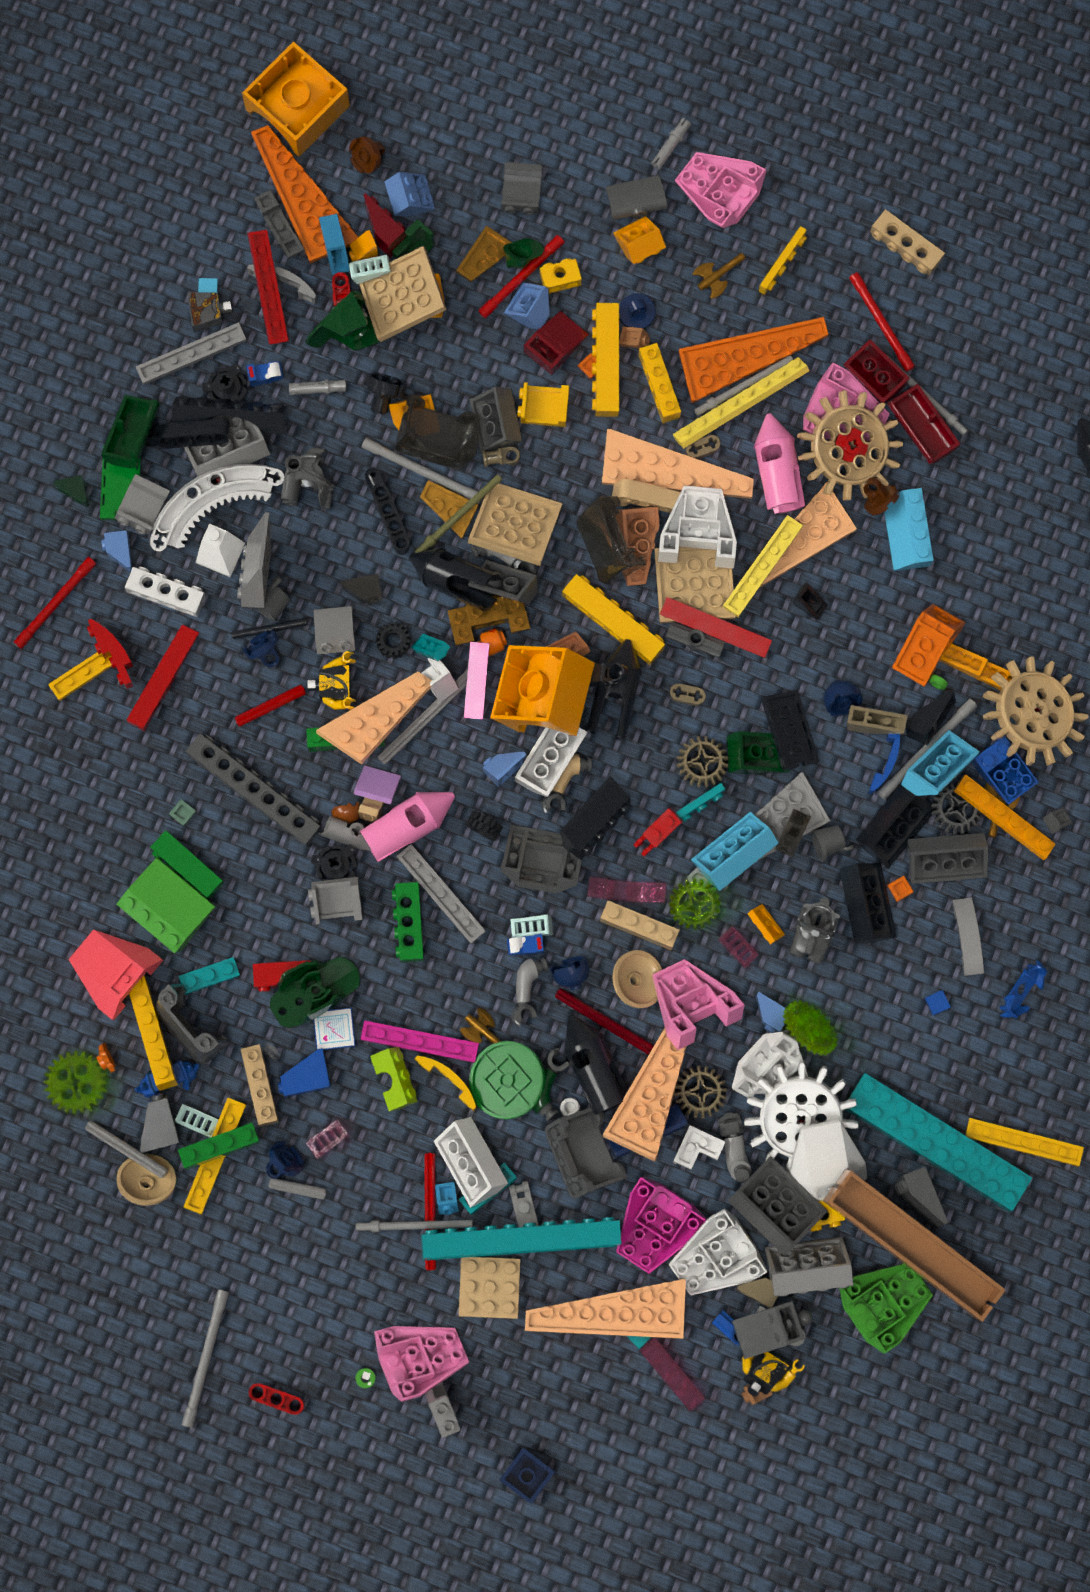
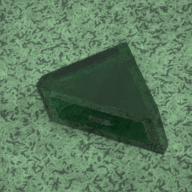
(73, 488)

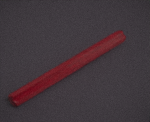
(604, 1021)

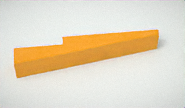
(973, 665)

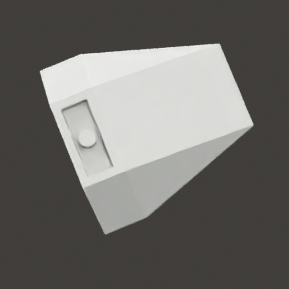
(823, 1156)
(718, 1256)

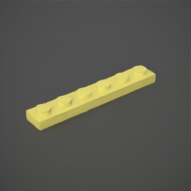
(762, 566)

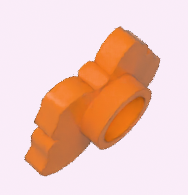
(105, 1059)

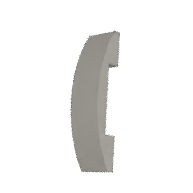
(291, 279)
(969, 936)

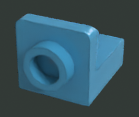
(446, 1198)

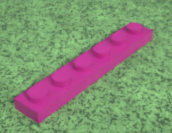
(419, 1041)

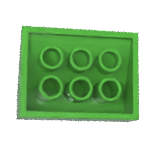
(166, 905)

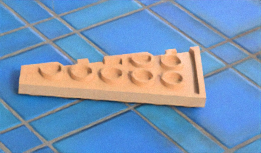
(823, 525)
(371, 722)

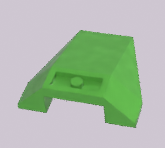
(885, 1304)

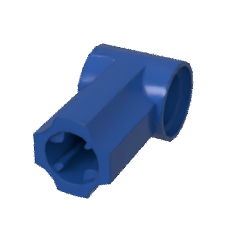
(724, 1324)

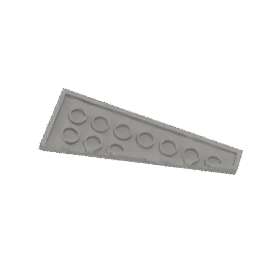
(776, 813)

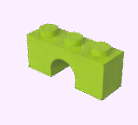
(401, 1092)

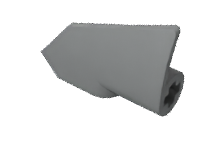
(338, 831)

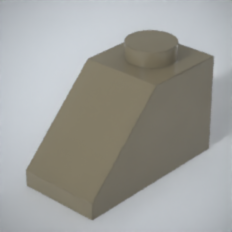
(760, 1291)

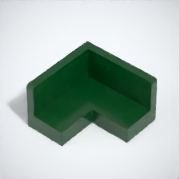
(415, 237)

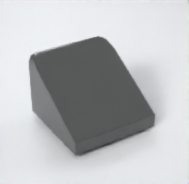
(1057, 820)

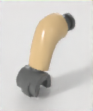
(573, 768)

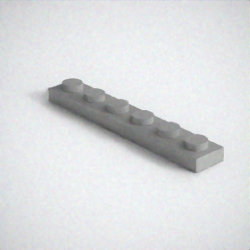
(191, 353)
(441, 894)

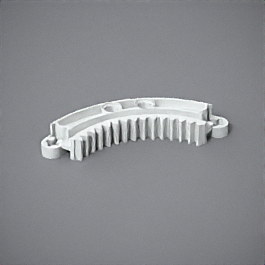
(234, 482)

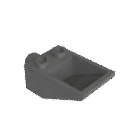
(767, 1329)

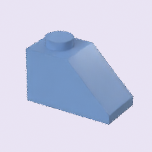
(118, 548)
(770, 1013)

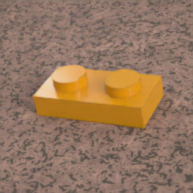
(766, 924)

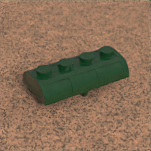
(130, 431)

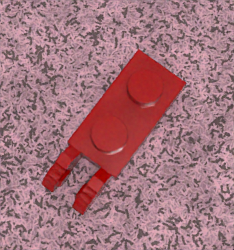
(659, 830)

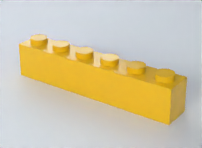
(607, 359)
(612, 618)
(152, 1035)

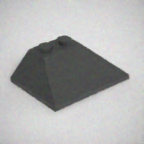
(539, 861)

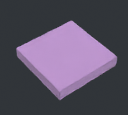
(377, 784)

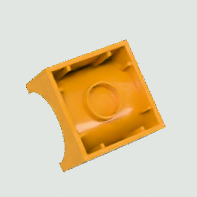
(297, 97)
(542, 688)

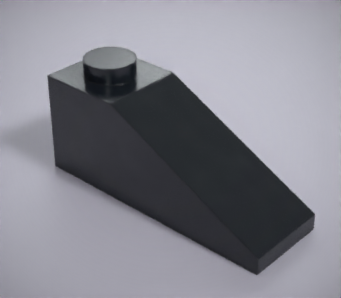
(928, 719)

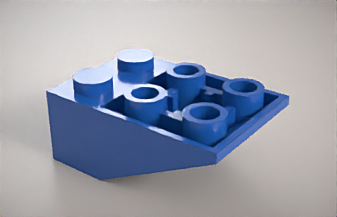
(1004, 774)

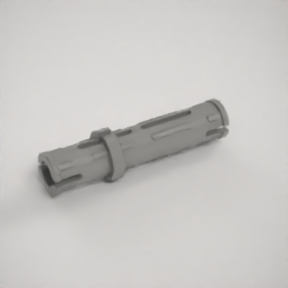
(675, 137)
(317, 387)

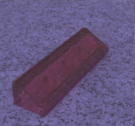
(672, 1374)

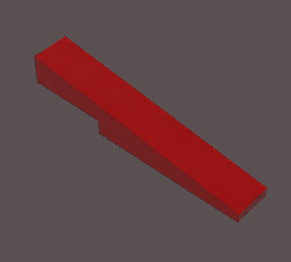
(162, 678)

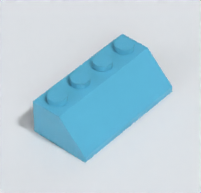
(908, 531)
(939, 765)
(735, 851)

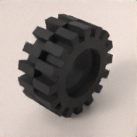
(393, 651)
(484, 825)

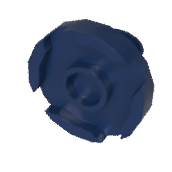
(637, 311)
(261, 646)
(285, 1159)

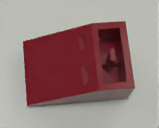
(386, 231)
(554, 342)

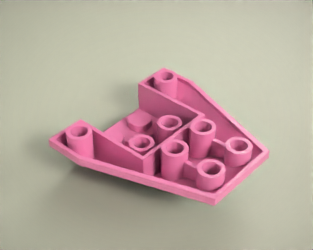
(721, 186)
(829, 386)
(418, 1358)

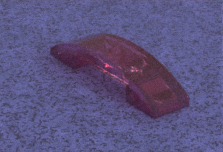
(627, 891)

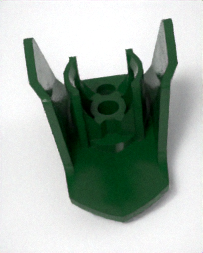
(346, 324)

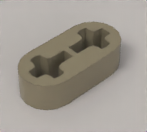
(705, 451)
(685, 699)

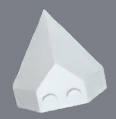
(763, 1060)

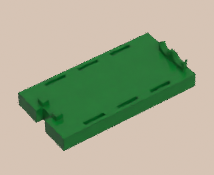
(115, 487)

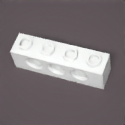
(190, 606)

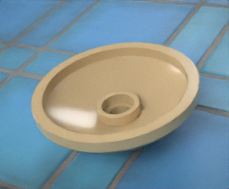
(640, 968)
(133, 1176)

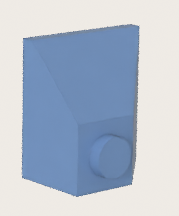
(530, 305)
(503, 766)

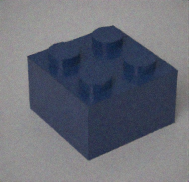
(527, 1476)

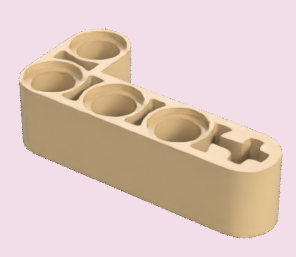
(645, 495)

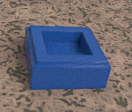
(937, 1002)

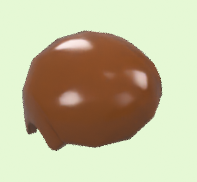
(347, 812)

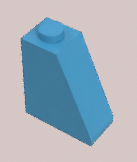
(334, 244)

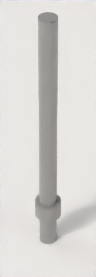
(713, 402)
(950, 419)
(376, 1225)

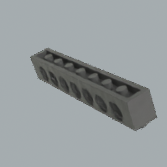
(197, 752)

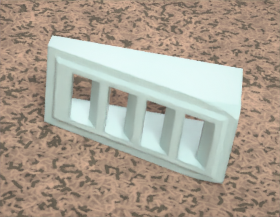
(361, 265)
(547, 922)
(180, 1116)

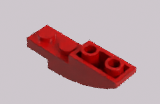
(110, 646)

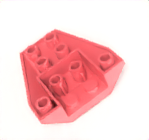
(111, 969)

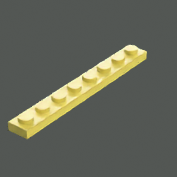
(740, 402)

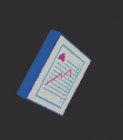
(335, 1029)

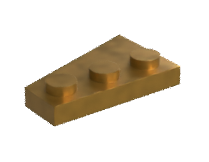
(483, 254)
(446, 504)

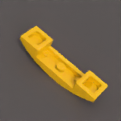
(429, 1064)

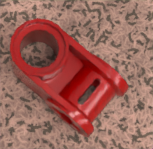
(340, 292)

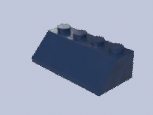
(675, 1122)

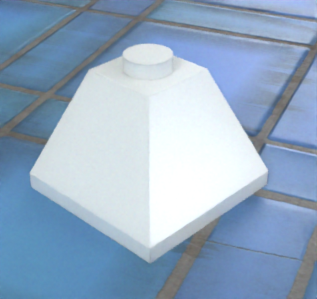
(219, 550)

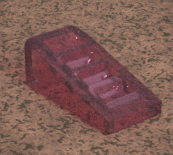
(738, 936)
(344, 1135)

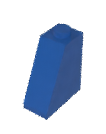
(306, 1077)

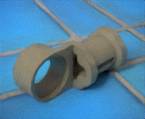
(499, 456)

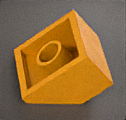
(640, 240)

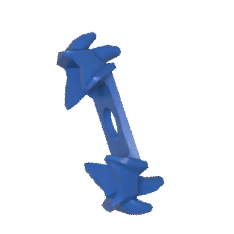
(1033, 975)
(183, 1070)

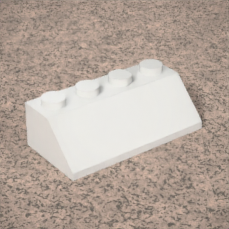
(548, 760)
(470, 1161)

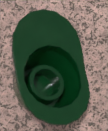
(522, 252)

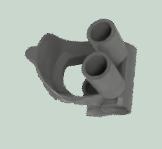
(306, 475)
(813, 938)

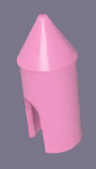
(778, 467)
(407, 822)

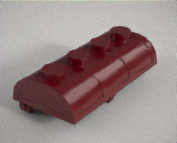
(924, 424)

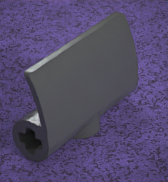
(636, 198)

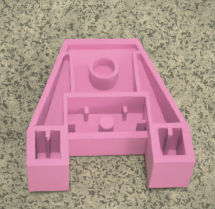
(690, 996)

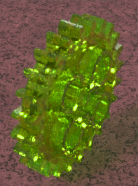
(810, 1028)
(92, 1077)

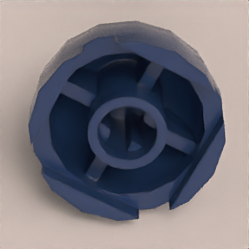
(840, 697)
(571, 972)

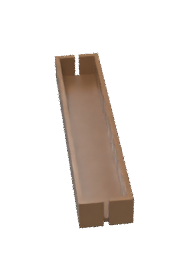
(914, 1245)

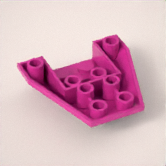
(656, 1224)

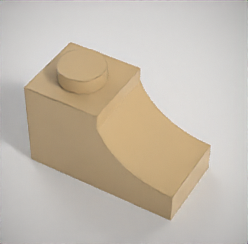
(370, 809)

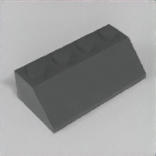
(948, 858)

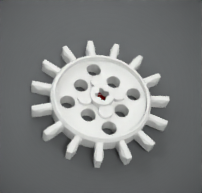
(792, 1087)

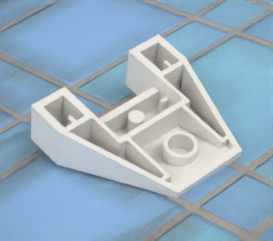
(701, 522)

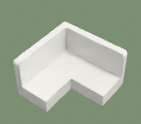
(442, 681)
(695, 1142)

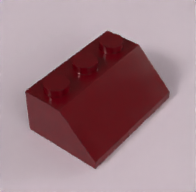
(877, 372)

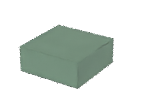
(182, 812)

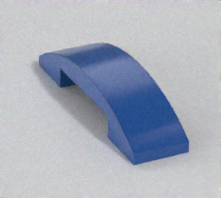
(879, 779)

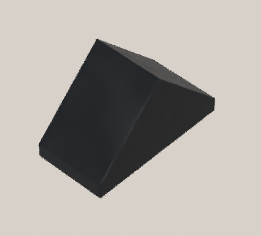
(809, 601)

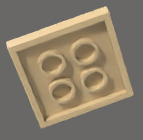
(489, 1287)

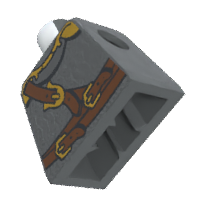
(206, 309)

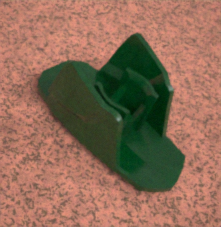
(317, 985)

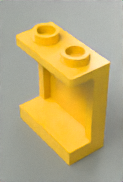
(543, 405)

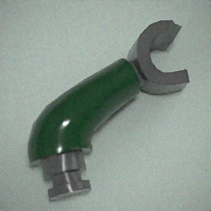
(544, 1106)

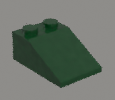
(752, 753)

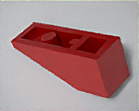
(268, 974)

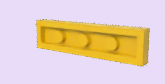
(787, 255)
(80, 675)

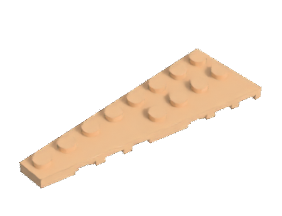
(654, 465)
(646, 1106)
(634, 1312)

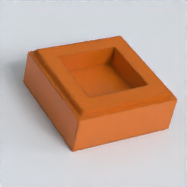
(586, 365)
(900, 888)

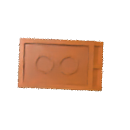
(926, 643)

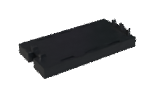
(790, 730)

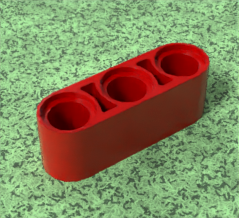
(267, 1395)

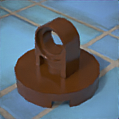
(366, 154)
(880, 498)

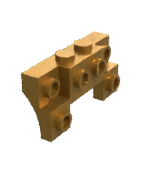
(504, 610)

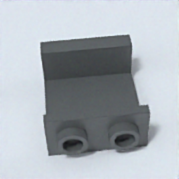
(521, 188)

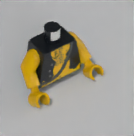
(334, 683)
(767, 1373)

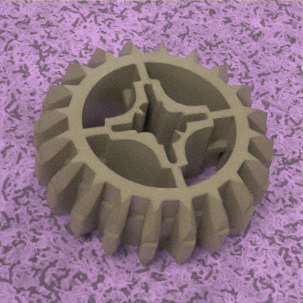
(710, 759)
(691, 1093)

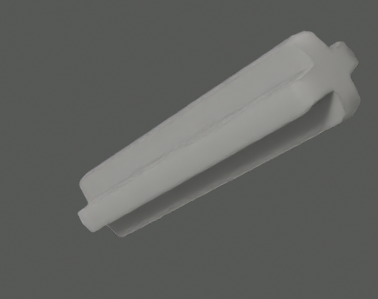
(297, 1188)

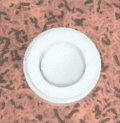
(569, 1106)

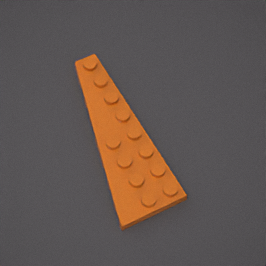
(299, 195)
(726, 361)

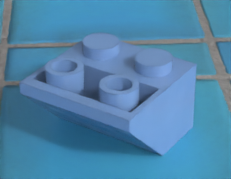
(409, 194)

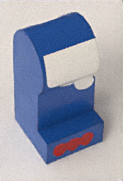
(264, 373)
(525, 945)

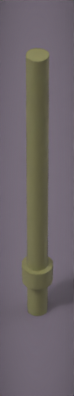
(431, 540)

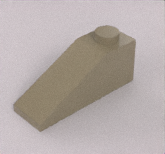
(875, 721)

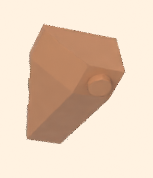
(639, 532)

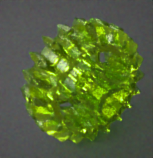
(688, 906)

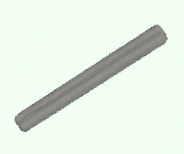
(126, 1149)

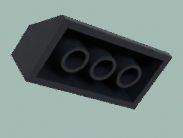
(595, 819)
(895, 824)
(867, 903)

